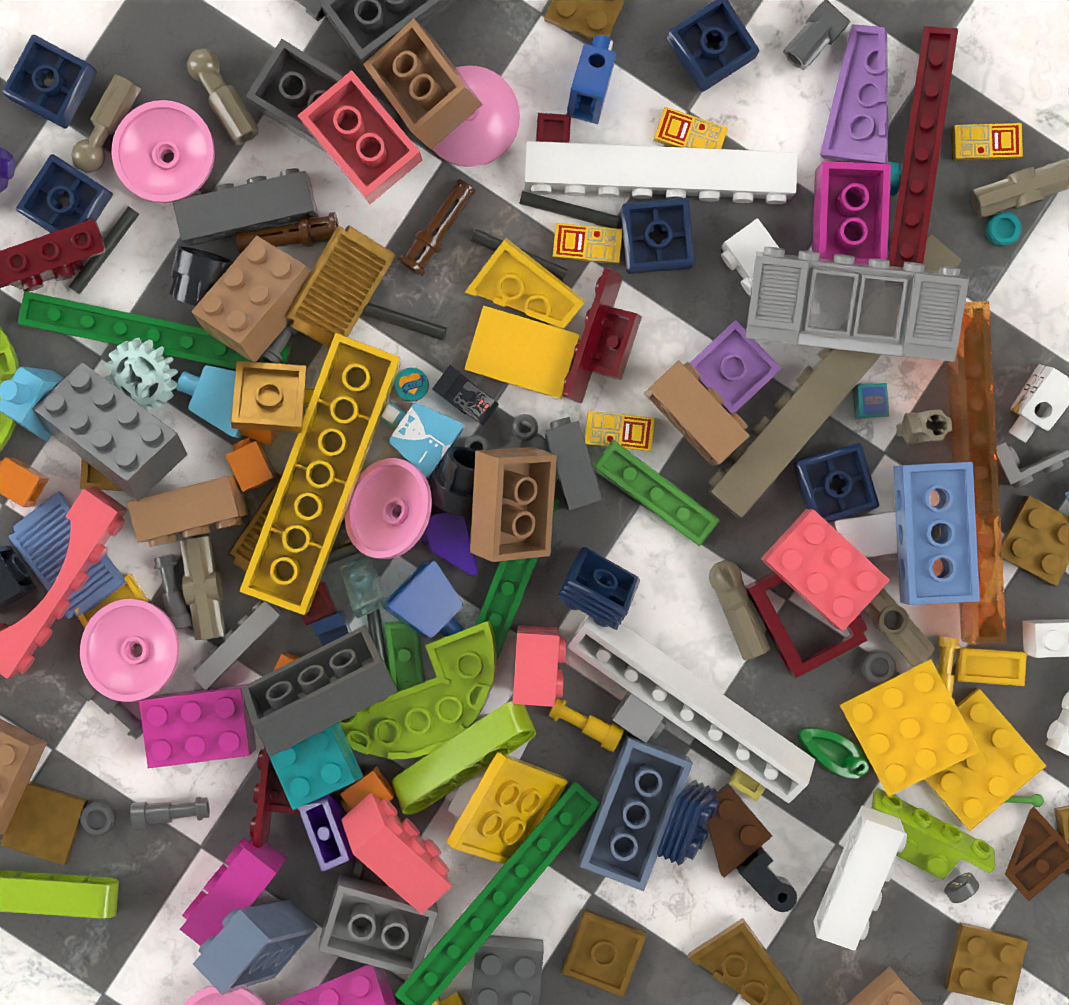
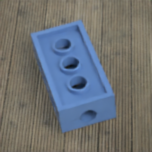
(958, 536)

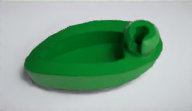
(833, 752)

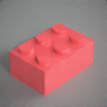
(360, 137)
(825, 569)
(536, 666)
(396, 852)

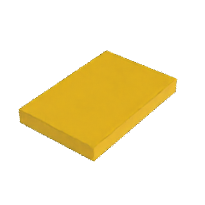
(521, 352)

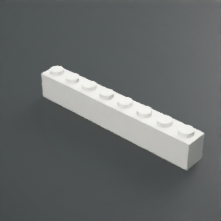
(660, 171)
(695, 707)

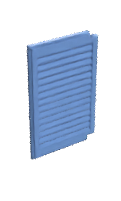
(44, 542)

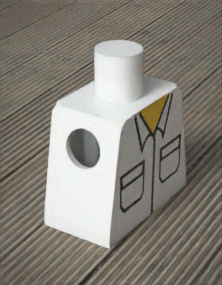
(1044, 387)

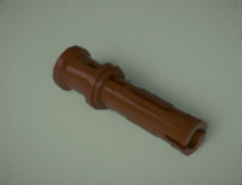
(305, 231)
(431, 244)

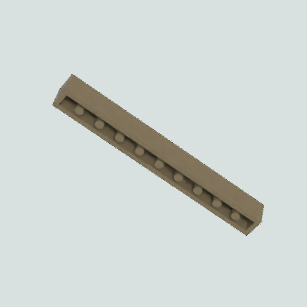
(800, 414)

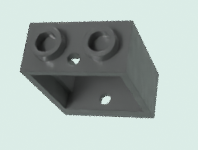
(573, 463)

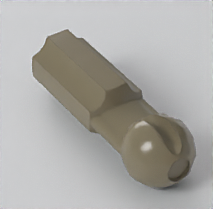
(224, 100)
(111, 110)
(738, 609)

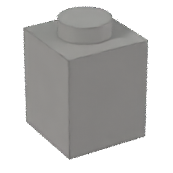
(638, 718)

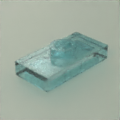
(363, 586)

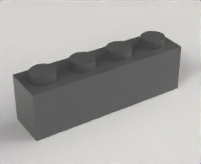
(245, 207)

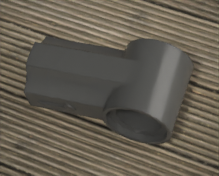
(820, 30)

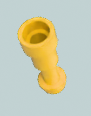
(948, 646)
(591, 726)

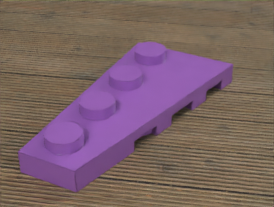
(860, 104)

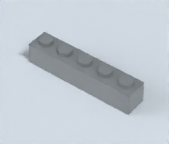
(236, 643)

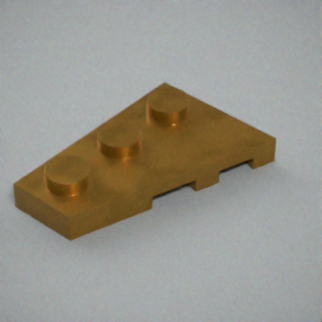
(746, 966)

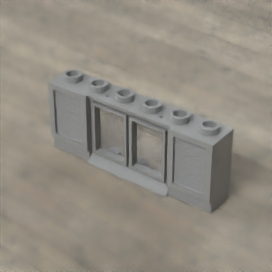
(857, 304)

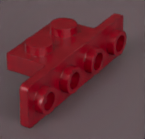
(50, 256)
(605, 339)
(269, 798)

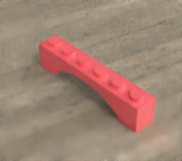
(93, 521)

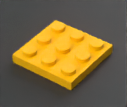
(910, 727)
(991, 776)
(505, 808)

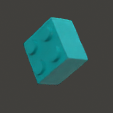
(316, 766)

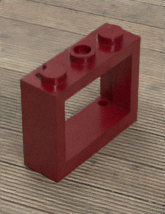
(781, 639)

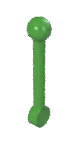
(1036, 800)

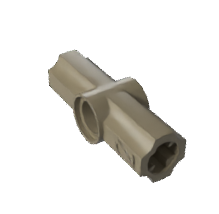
(1021, 189)
(924, 427)
(202, 588)
(904, 634)

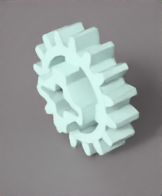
(142, 373)

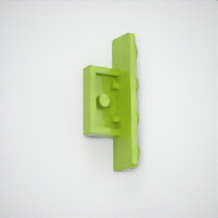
(931, 842)

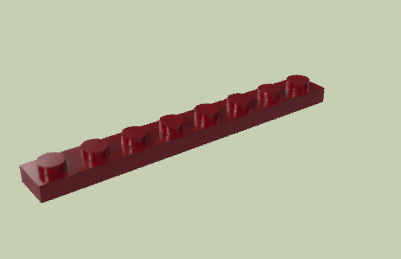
(923, 146)

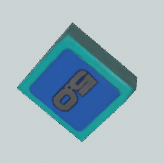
(870, 401)

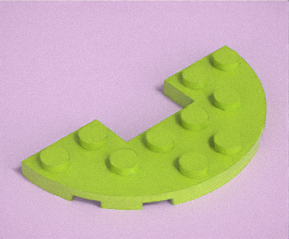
(435, 710)

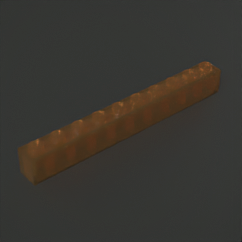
(975, 441)

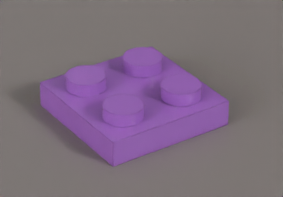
(734, 367)

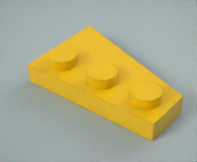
(523, 284)

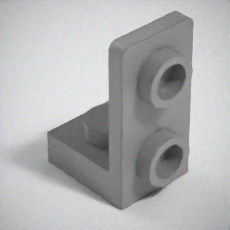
(1010, 474)

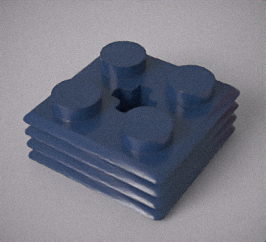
(712, 22)
(43, 61)
(58, 180)
(671, 218)
(844, 463)
(599, 588)
(687, 823)

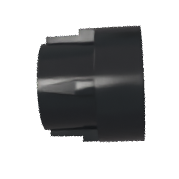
(195, 273)
(454, 481)

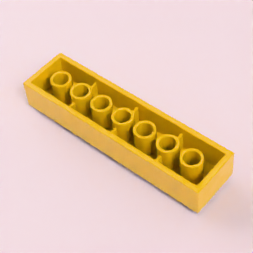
(321, 474)

